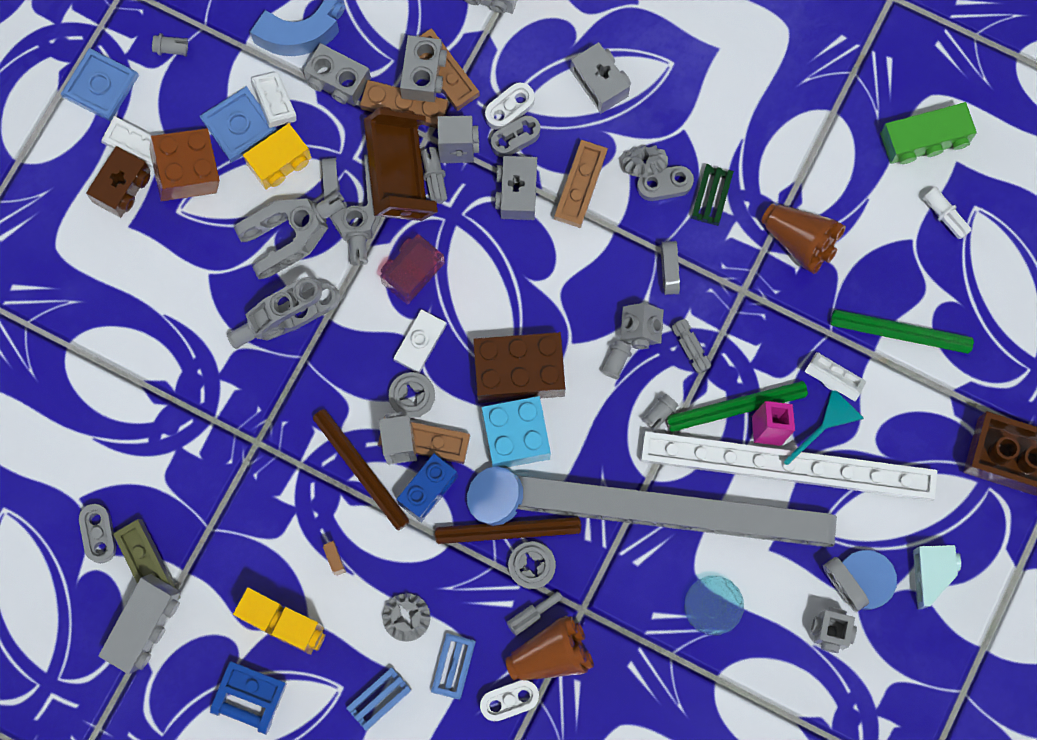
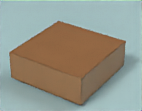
(334, 558)

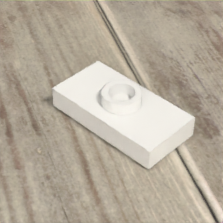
(273, 99)
(129, 139)
(420, 341)
(835, 376)

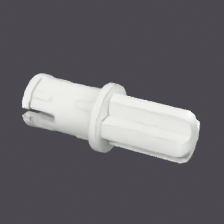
(947, 213)

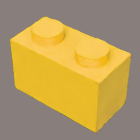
(277, 157)
(258, 611)
(299, 631)

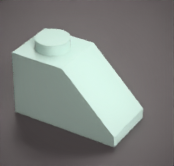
(934, 571)

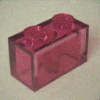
(411, 268)

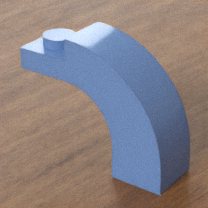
(298, 37)

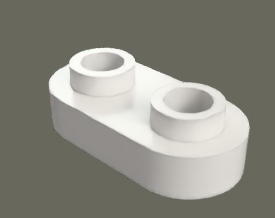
(508, 106)
(509, 700)

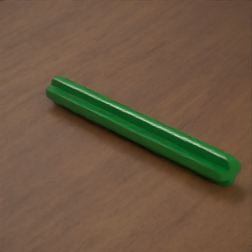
(902, 331)
(736, 406)

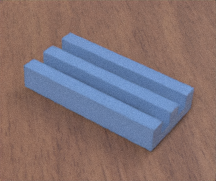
(447, 691)
(359, 716)

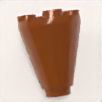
(804, 234)
(551, 653)

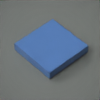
(99, 84)
(237, 124)

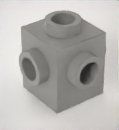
(642, 325)
(844, 629)

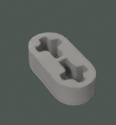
(512, 131)
(670, 267)
(846, 584)

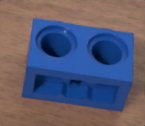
(427, 488)

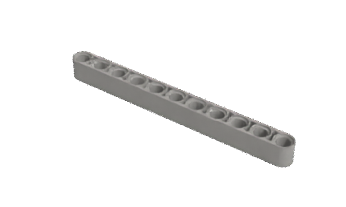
(678, 512)

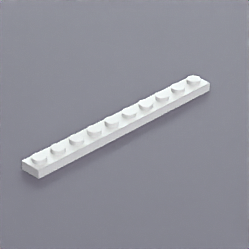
(805, 468)

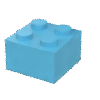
(516, 432)

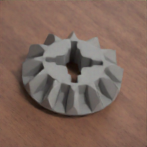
(656, 162)
(418, 383)
(537, 552)
(420, 620)

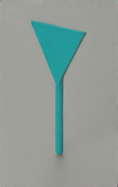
(837, 413)

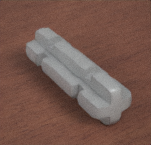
(691, 346)

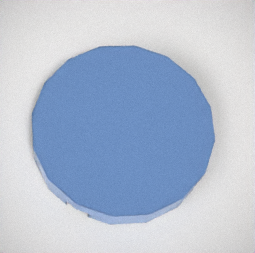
(495, 496)
(874, 575)

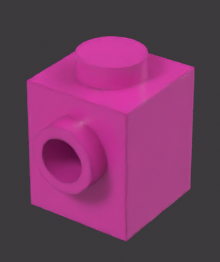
(773, 423)

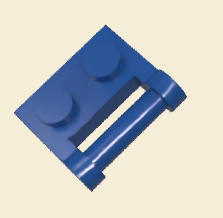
(250, 687)

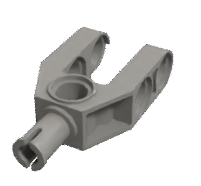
(355, 235)
(306, 236)
(270, 320)

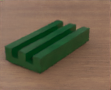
(717, 173)

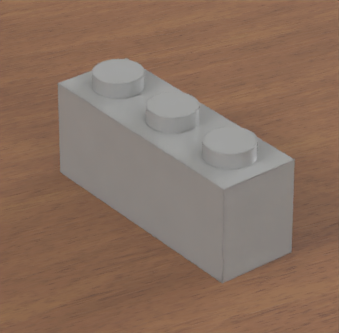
(140, 624)

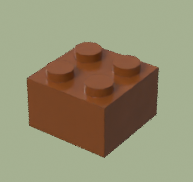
(184, 164)

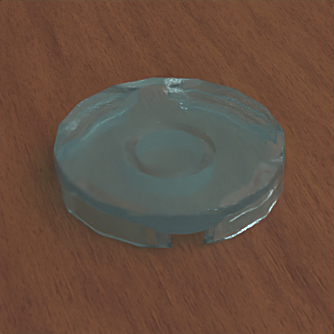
(714, 605)

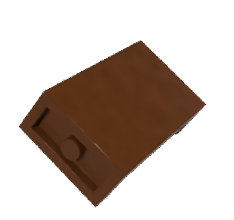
(396, 165)

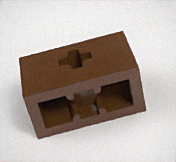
(119, 168)

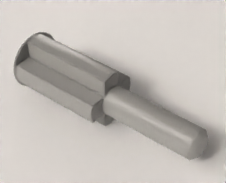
(531, 614)

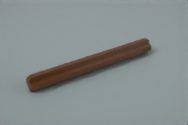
(361, 469)
(508, 530)

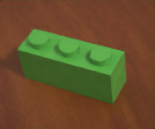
(928, 133)

